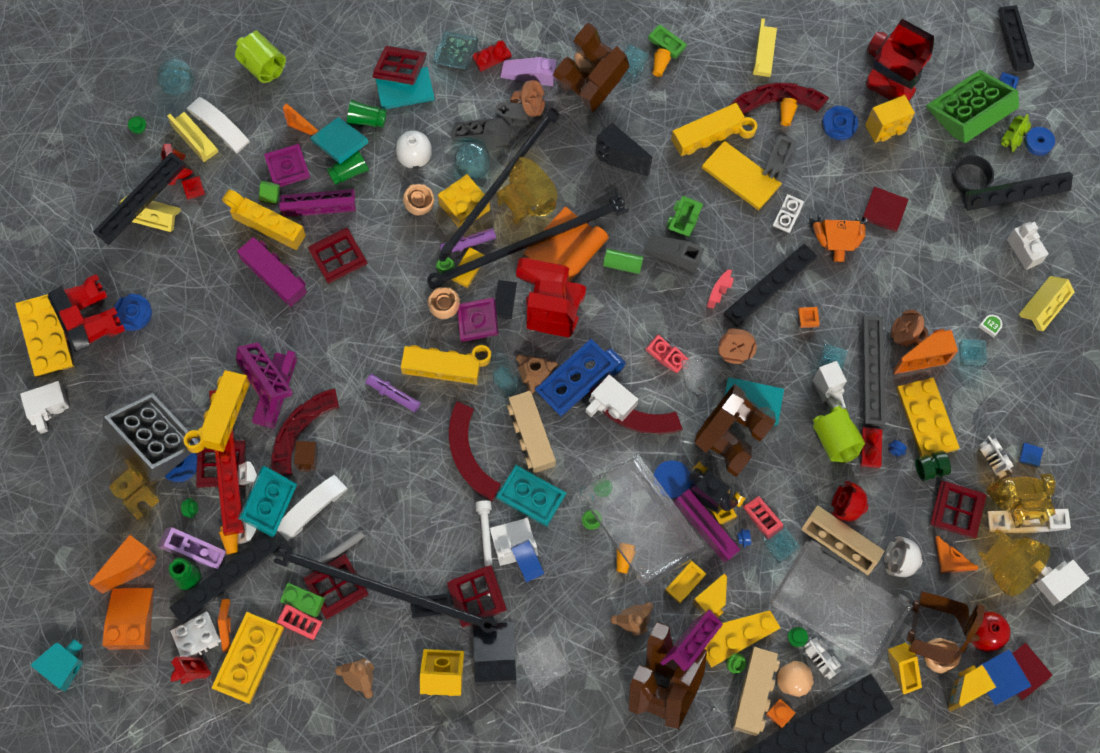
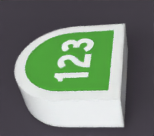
(991, 325)

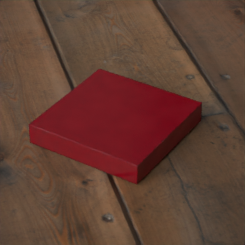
(885, 209)
(1033, 669)

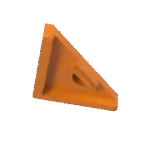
(297, 122)
(950, 559)
(224, 624)

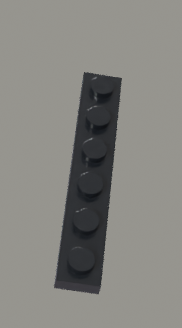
(1018, 191)
(139, 198)
(770, 285)
(224, 578)

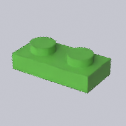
(666, 40)
(302, 599)

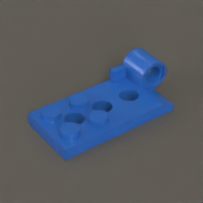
(605, 364)

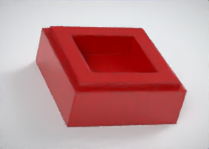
(193, 187)

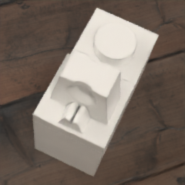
(1027, 245)
(829, 384)
(614, 397)
(43, 402)
(1061, 581)

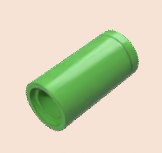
(623, 261)

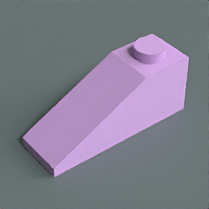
(530, 69)
(191, 548)

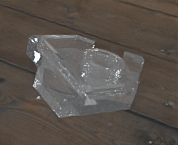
(700, 375)

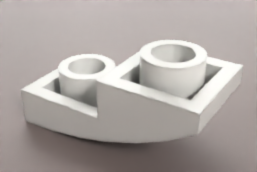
(788, 213)

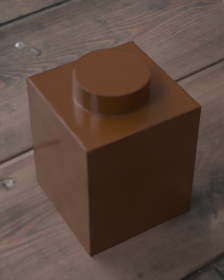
(305, 456)

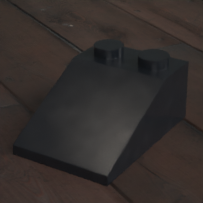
(621, 151)
(494, 655)

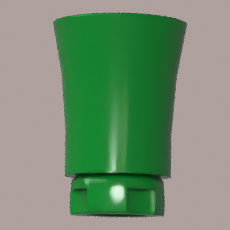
(365, 114)
(349, 168)
(188, 578)

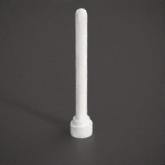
(483, 509)

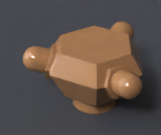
(534, 370)
(634, 618)
(358, 676)

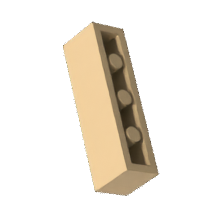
(531, 431)
(843, 540)
(755, 691)

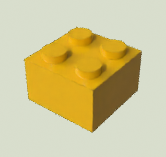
(889, 119)
(461, 199)

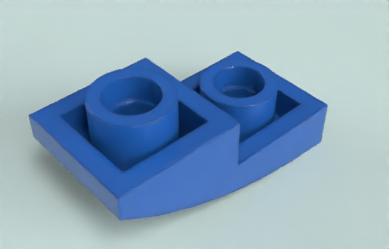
(527, 560)

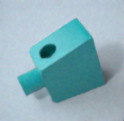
(60, 664)

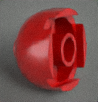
(849, 502)
(993, 633)

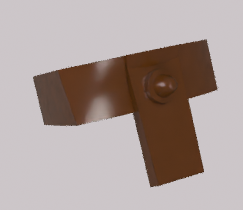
(946, 605)

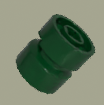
(934, 465)

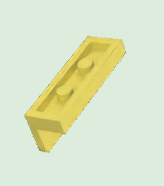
(764, 50)
(193, 136)
(158, 216)
(1047, 302)

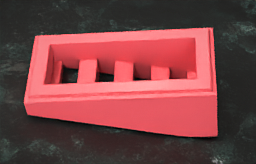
(768, 533)
(287, 608)

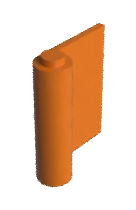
(571, 247)

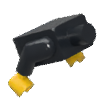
(712, 491)

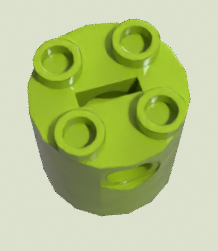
(260, 57)
(838, 435)

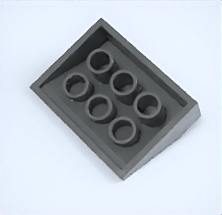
(148, 436)

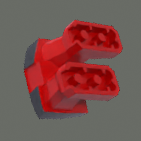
(899, 60)
(80, 330)

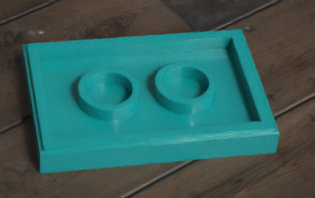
(400, 94)
(339, 140)
(760, 394)
(531, 495)
(267, 501)

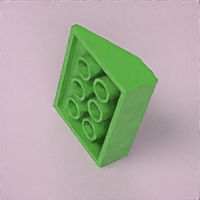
(974, 105)

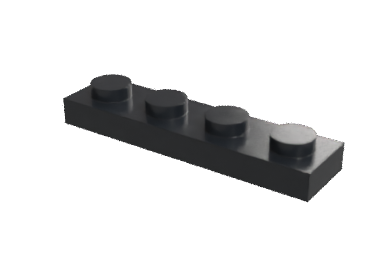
(1016, 38)

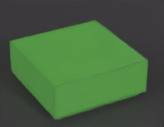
(269, 192)

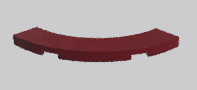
(777, 92)
(647, 423)
(295, 424)
(462, 454)

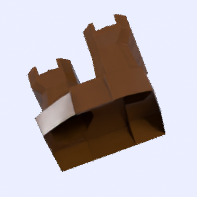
(608, 69)
(717, 431)
(665, 702)

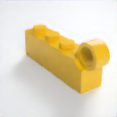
(711, 129)
(264, 220)
(444, 365)
(221, 415)

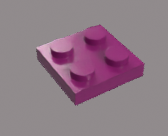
(287, 165)
(477, 319)

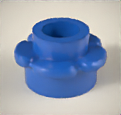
(897, 448)
(744, 537)

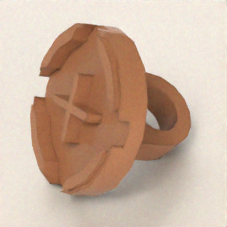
(531, 98)
(909, 328)
(737, 346)

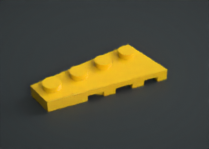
(739, 635)

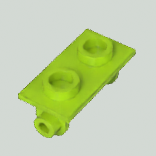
(1020, 127)

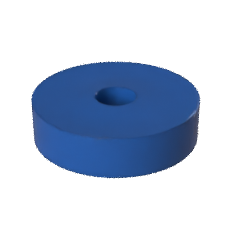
(1035, 147)

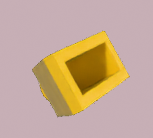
(713, 597)
(905, 668)

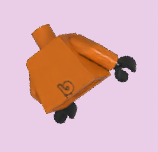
(839, 235)

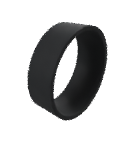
(974, 160)

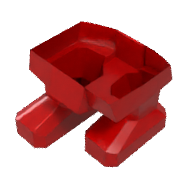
(554, 300)

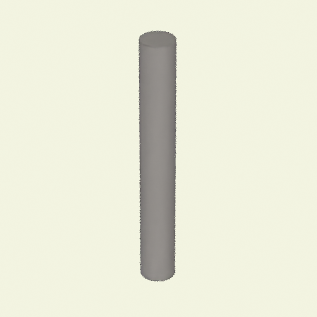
(342, 547)

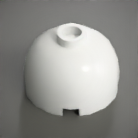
(413, 149)
(902, 557)

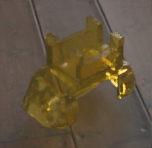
(528, 189)
(134, 480)
(1025, 497)
(1016, 562)

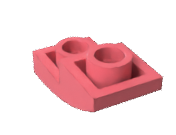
(720, 287)
(666, 354)

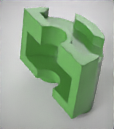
(685, 217)

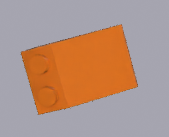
(932, 352)
(127, 563)
(128, 619)

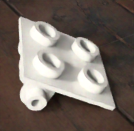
(994, 446)
(509, 535)
(195, 636)
(819, 647)

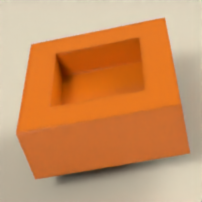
(808, 317)
(780, 713)

